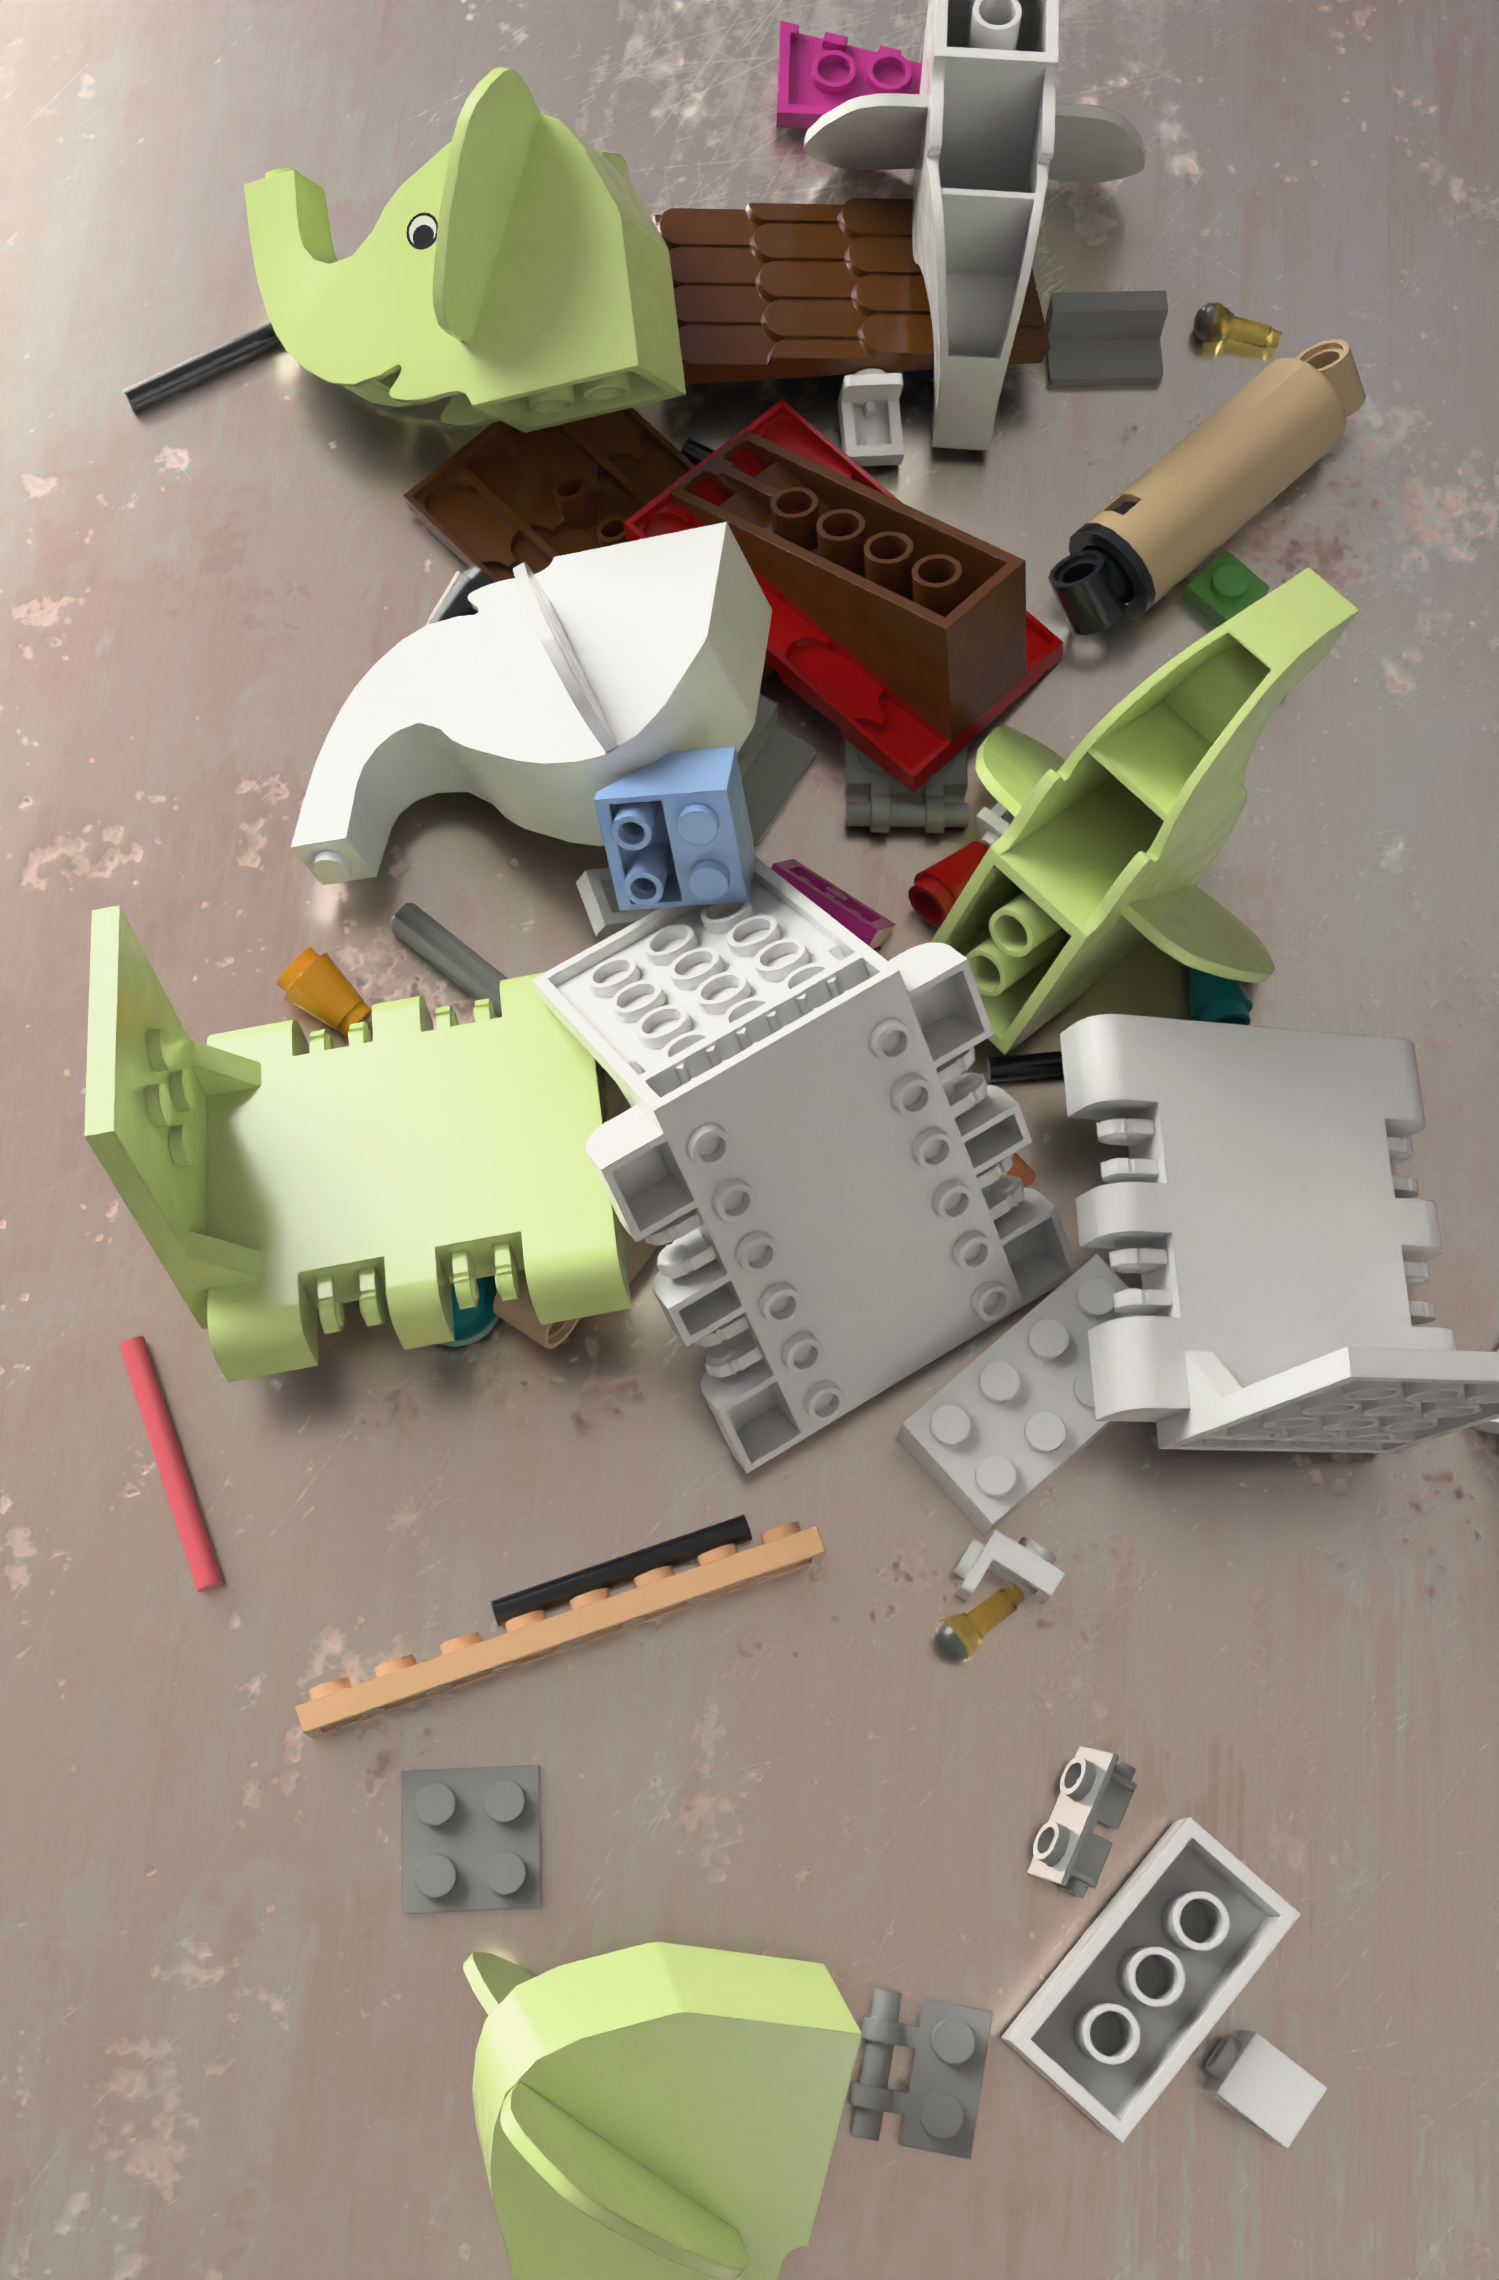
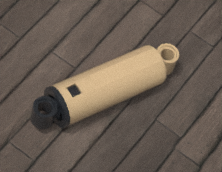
(1207, 487)

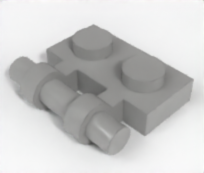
(933, 814)
(942, 2079)

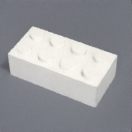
(1018, 1404)
(1150, 1977)

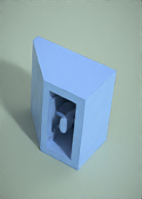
(679, 832)

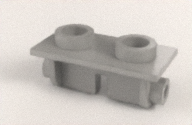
(1092, 1790)

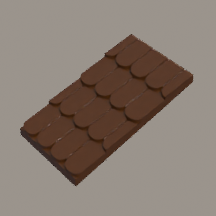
(808, 292)
(546, 490)

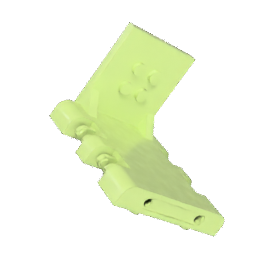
(350, 1167)

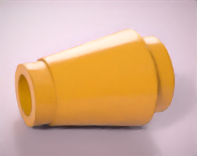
(323, 991)

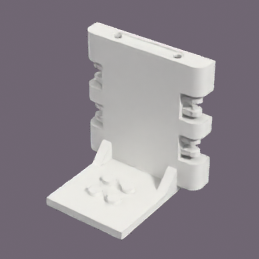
(805, 1152)
(1265, 1239)

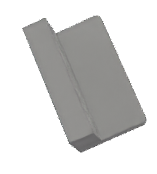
(1105, 338)
(770, 768)

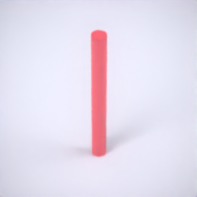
(171, 1464)

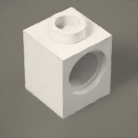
(1262, 2086)

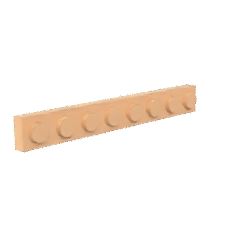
(535, 1637)

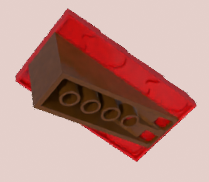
(875, 607)

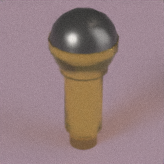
(1216, 323)
(960, 1635)

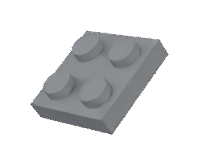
(471, 1839)

